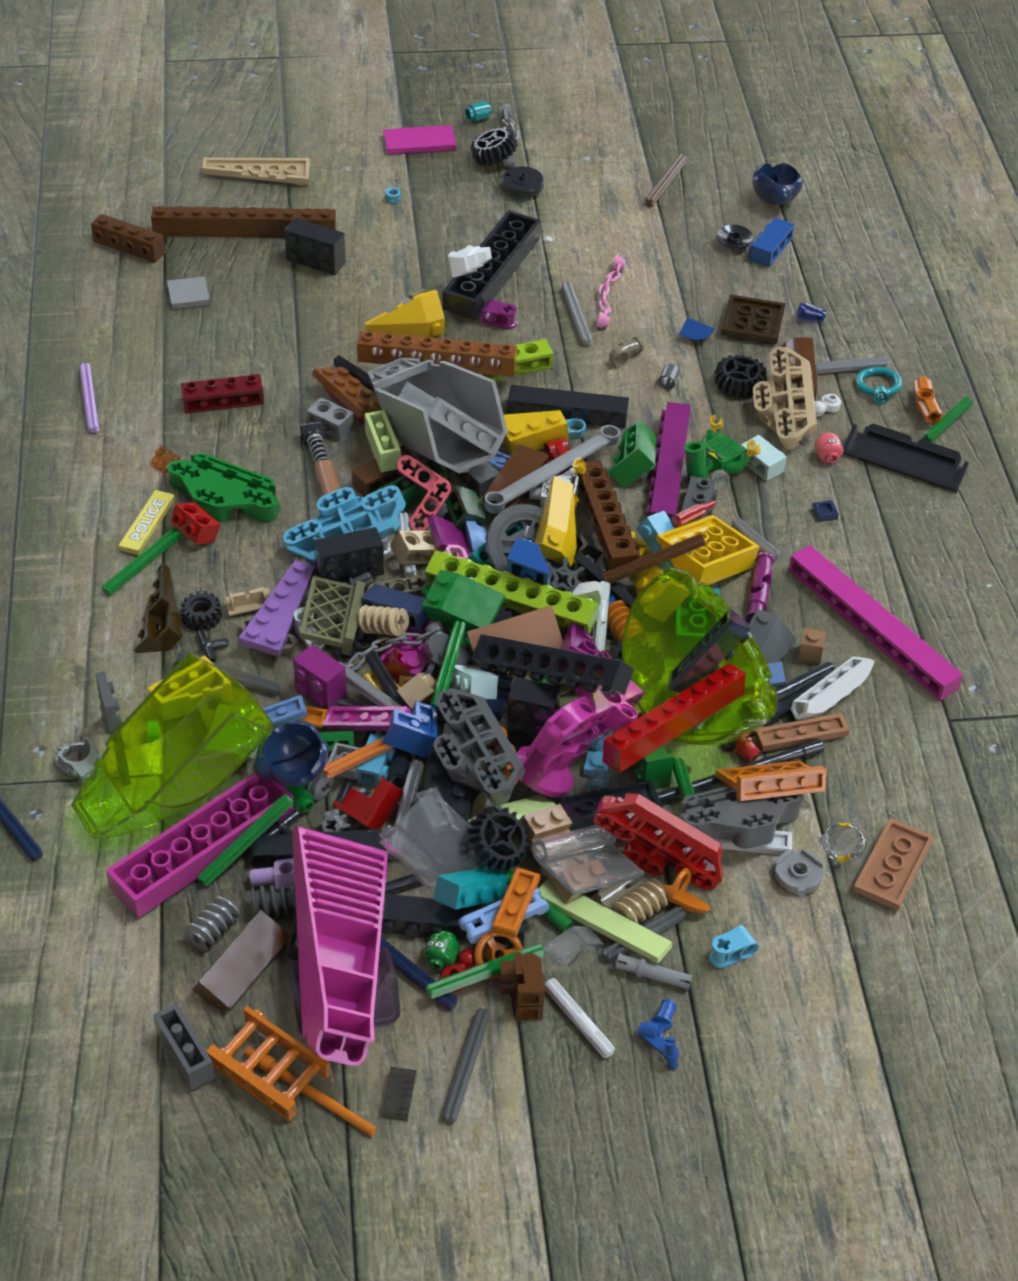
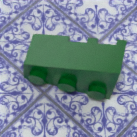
(635, 454)
(655, 767)

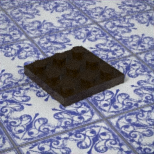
(753, 319)

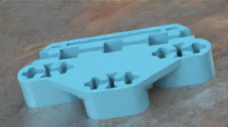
(345, 513)

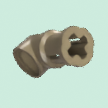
(626, 350)

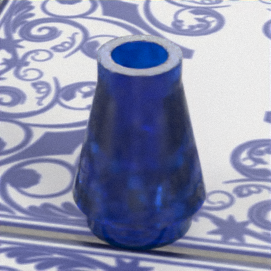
(810, 312)

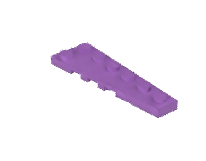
(275, 618)

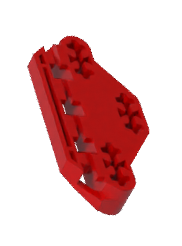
(660, 839)

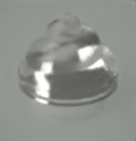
(722, 479)

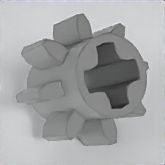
(342, 822)

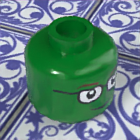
(441, 950)

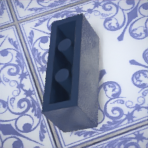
(388, 597)

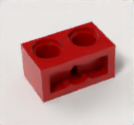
(194, 523)

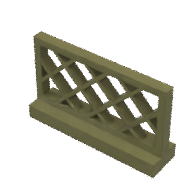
(349, 621)

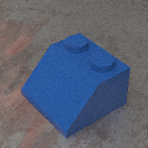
(528, 562)

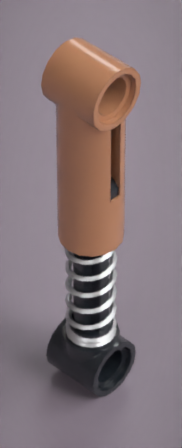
(313, 435)

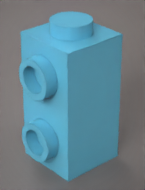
(374, 769)

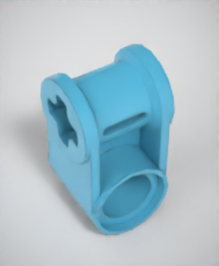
(732, 947)

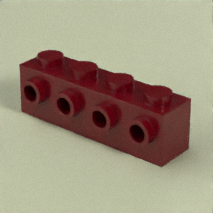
(222, 393)

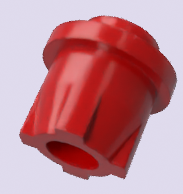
(747, 749)

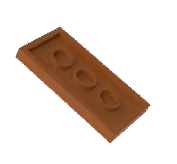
(347, 390)

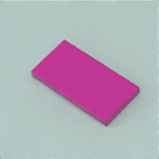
(419, 139)

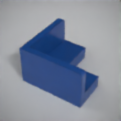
(413, 731)

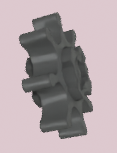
(563, 578)

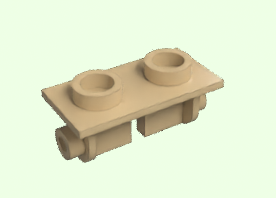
(242, 603)

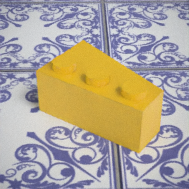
(534, 429)

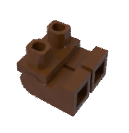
(524, 979)

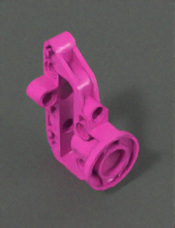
(571, 734)

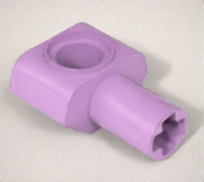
(280, 874)

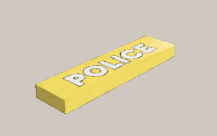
(146, 522)

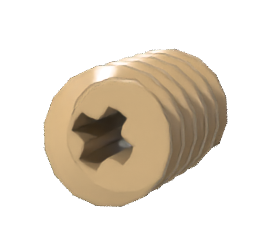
(383, 620)
(642, 901)

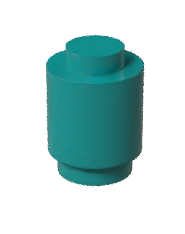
(478, 111)

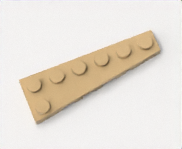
(269, 169)

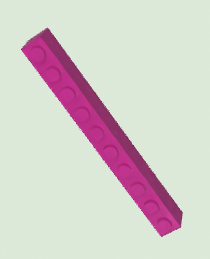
(875, 623)

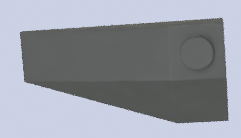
(771, 636)

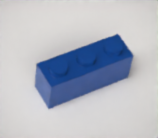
(771, 242)

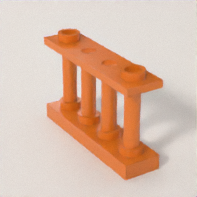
(263, 1087)

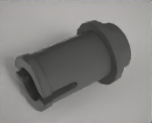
(443, 511)

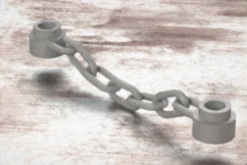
(507, 114)
(432, 629)

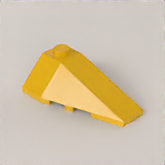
(416, 318)
(557, 525)

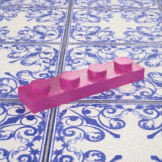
(360, 718)

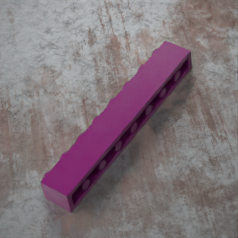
(669, 459)

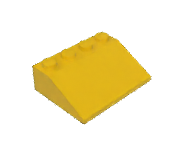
(724, 551)

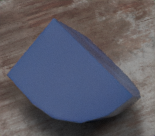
(695, 330)

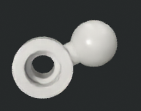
(828, 403)

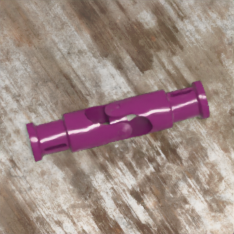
(760, 584)

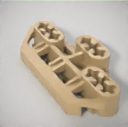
(781, 396)

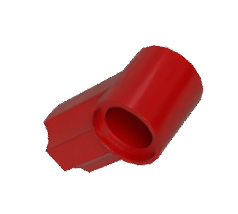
(557, 448)

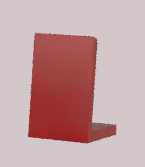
(372, 810)

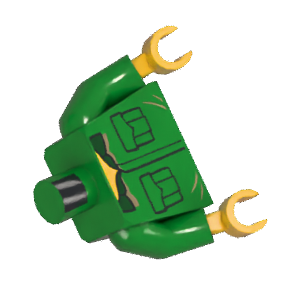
(723, 452)

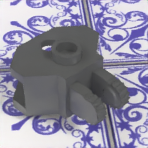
(435, 649)

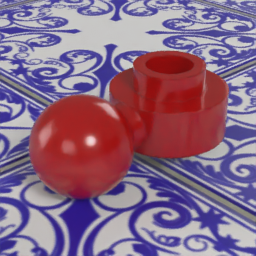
(466, 961)

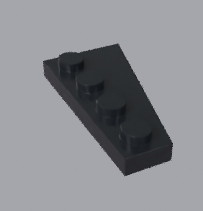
(594, 573)

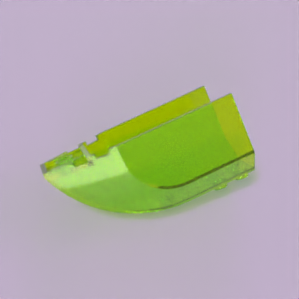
(172, 750)

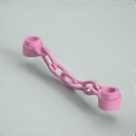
(603, 319)

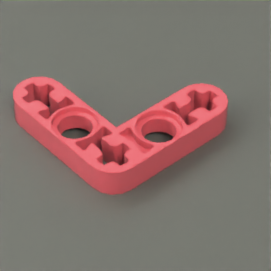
(430, 487)

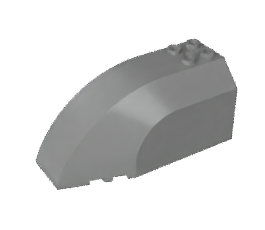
(459, 387)

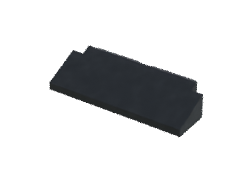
(902, 455)

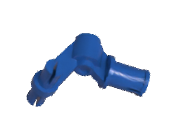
(653, 1032)

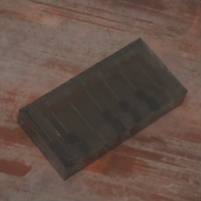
(399, 1094)

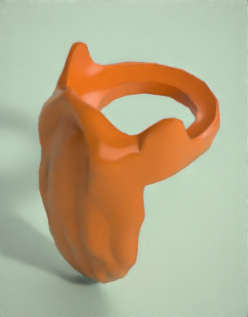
(677, 894)

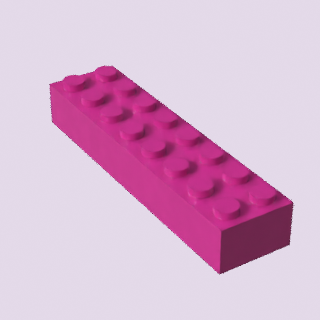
(191, 844)

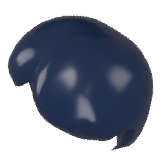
(777, 184)
(292, 755)

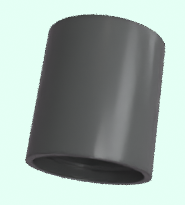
(668, 376)

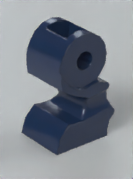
(499, 705)

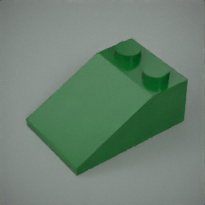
(462, 599)

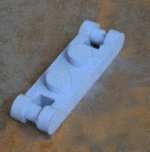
(487, 916)

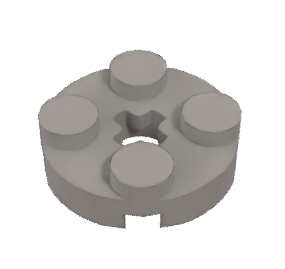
(799, 883)

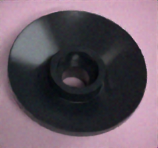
(734, 236)

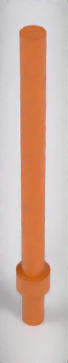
(269, 1063)

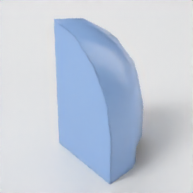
(475, 535)

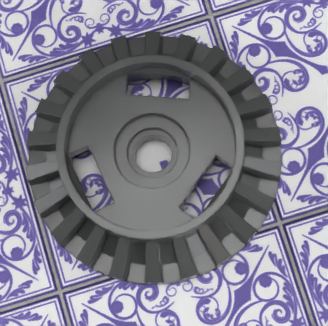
(497, 541)

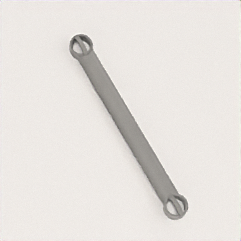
(551, 469)

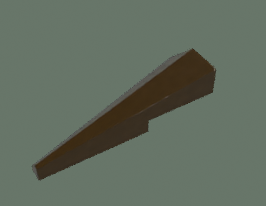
(161, 617)

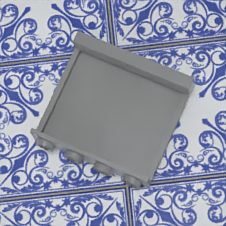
(452, 419)

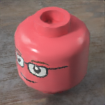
(828, 447)

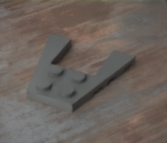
(108, 703)

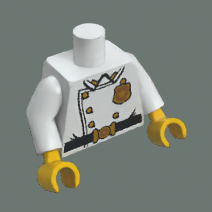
(571, 476)

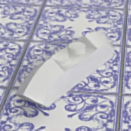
(832, 688)

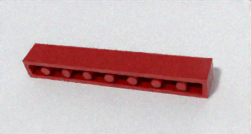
(673, 717)

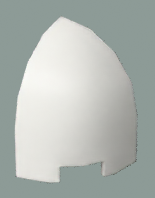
(589, 590)

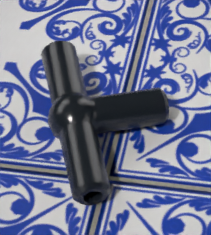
(208, 646)
(281, 827)

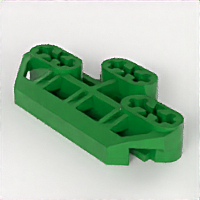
(218, 495)

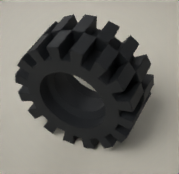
(198, 602)

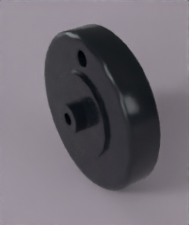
(522, 182)

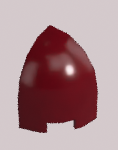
(395, 665)

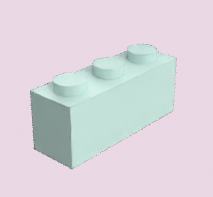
(474, 681)

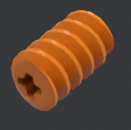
(617, 618)

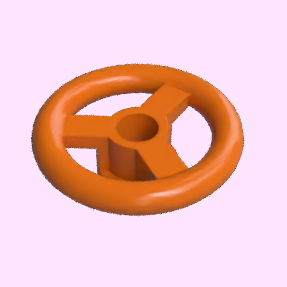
(492, 946)

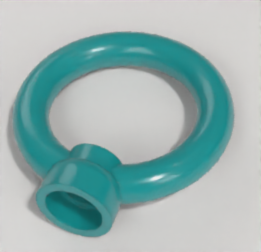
(877, 397)

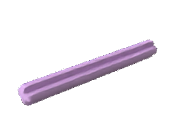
(89, 398)

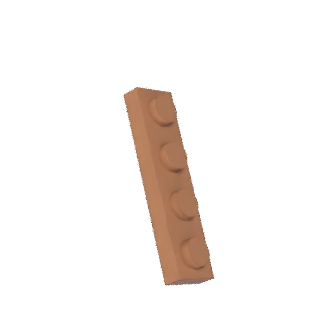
(802, 732)

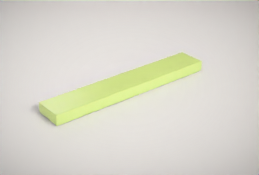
(609, 923)

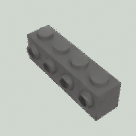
(700, 492)

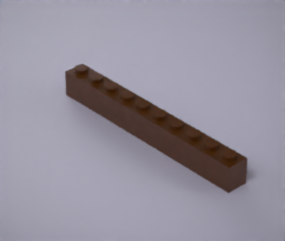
(234, 220)

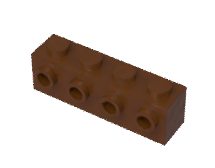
(128, 238)

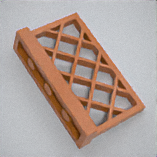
(774, 780)

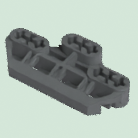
(469, 749)
(750, 821)

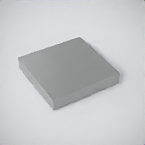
(188, 292)

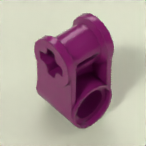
(498, 313)

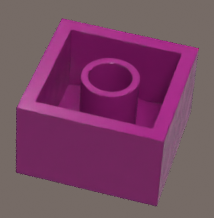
(319, 678)

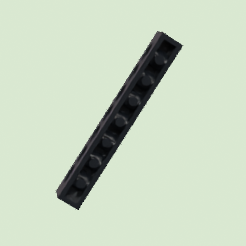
(553, 665)

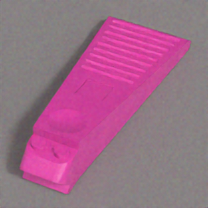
(338, 941)

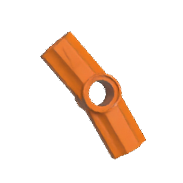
(926, 402)

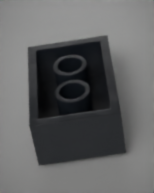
(315, 246)
(349, 555)
(529, 708)

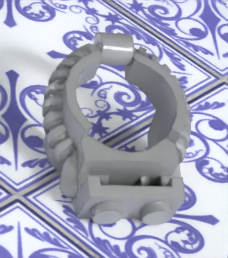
(78, 769)

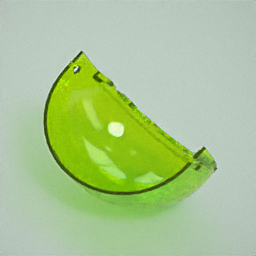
(664, 628)

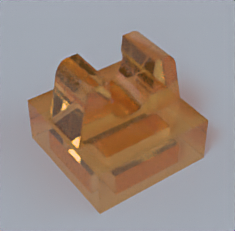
(163, 458)

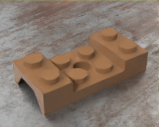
(547, 823)

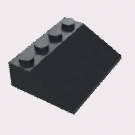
(710, 651)

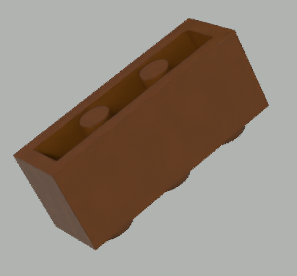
(369, 478)

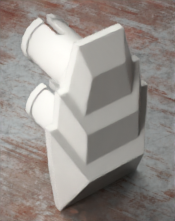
(468, 260)

